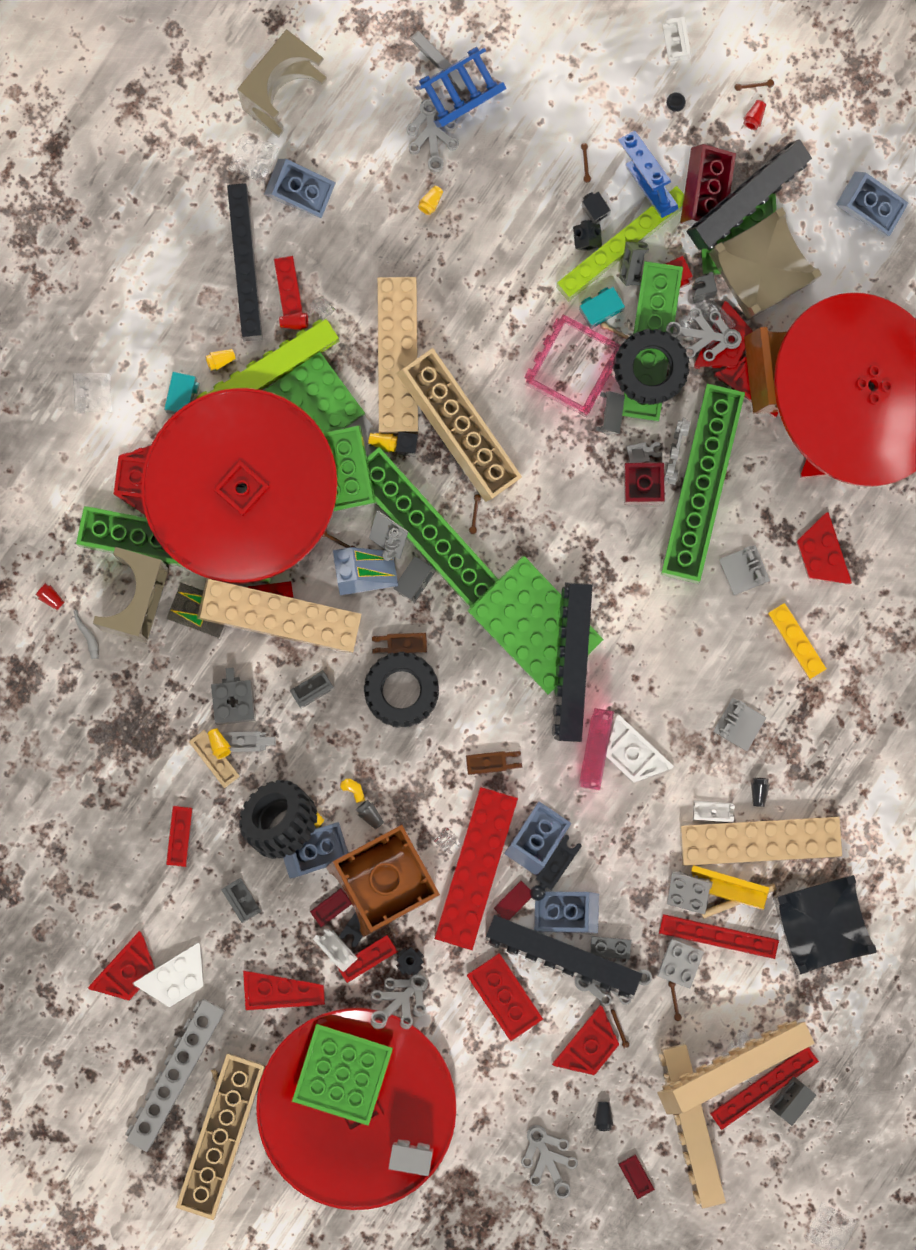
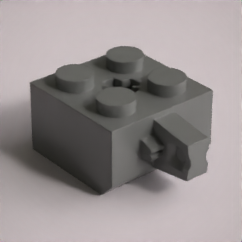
(233, 688)

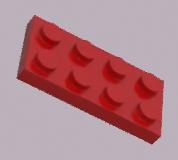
(504, 997)

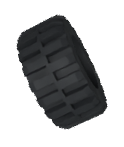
(651, 340)
(401, 716)
(265, 807)

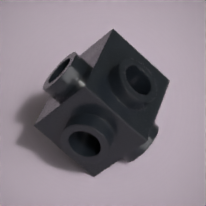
(587, 236)
(416, 966)

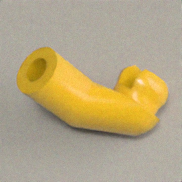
(354, 787)

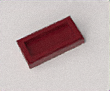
(513, 901)
(331, 907)
(636, 1176)

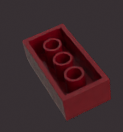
(706, 182)

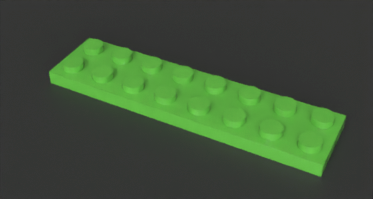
(654, 311)

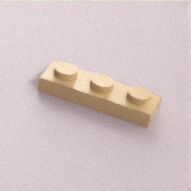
(219, 767)

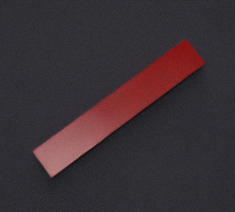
(718, 936)
(763, 1088)

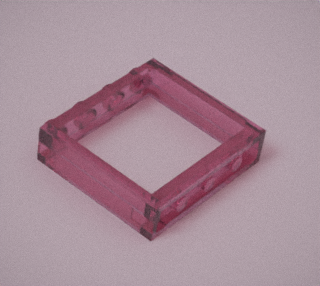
(541, 356)
(596, 750)

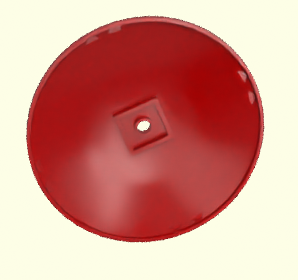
(825, 392)
(232, 441)
(343, 1159)

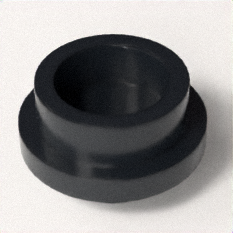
(676, 102)

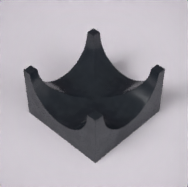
(823, 925)

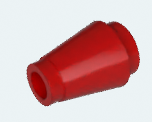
(754, 116)
(295, 321)
(49, 596)

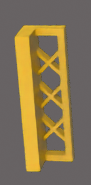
(734, 888)

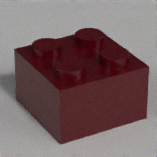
(644, 484)

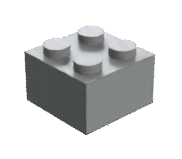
(411, 1158)

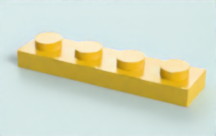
(797, 641)

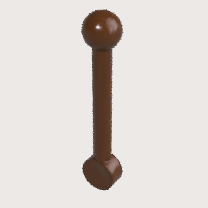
(770, 83)
(587, 178)
(477, 497)
(336, 540)
(677, 1016)
(625, 1044)

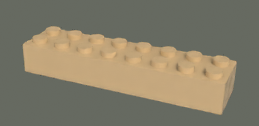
(395, 351)
(459, 425)
(279, 616)
(760, 841)
(735, 1068)
(693, 1134)
(220, 1136)

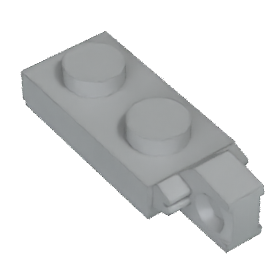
(248, 741)

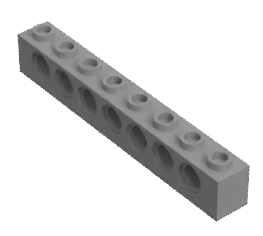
(145, 1140)

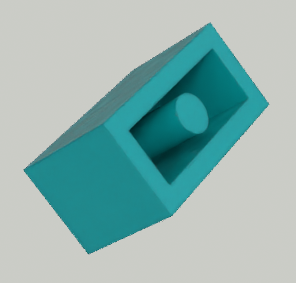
(601, 307)
(180, 391)

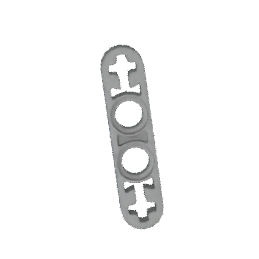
(437, 59)

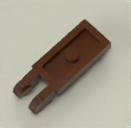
(402, 643)
(491, 762)

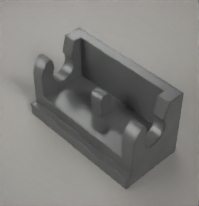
(633, 262)
(706, 289)
(612, 413)
(414, 579)
(312, 689)
(241, 900)
(792, 1101)

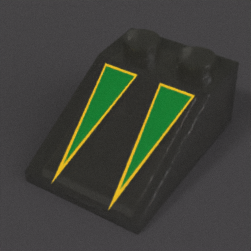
(186, 610)

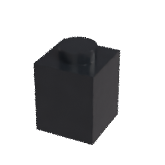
(595, 207)
(407, 444)

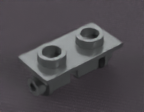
(611, 947)

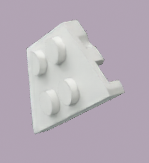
(633, 753)
(174, 978)

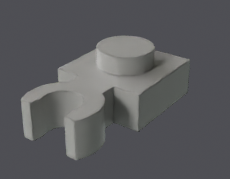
(640, 452)

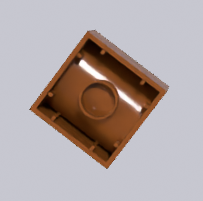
(761, 354)
(384, 879)

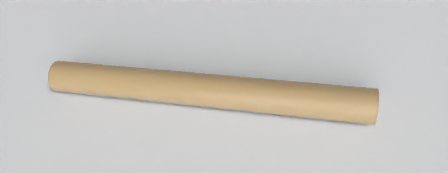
(729, 904)

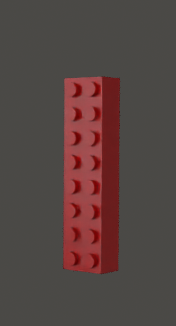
(476, 868)

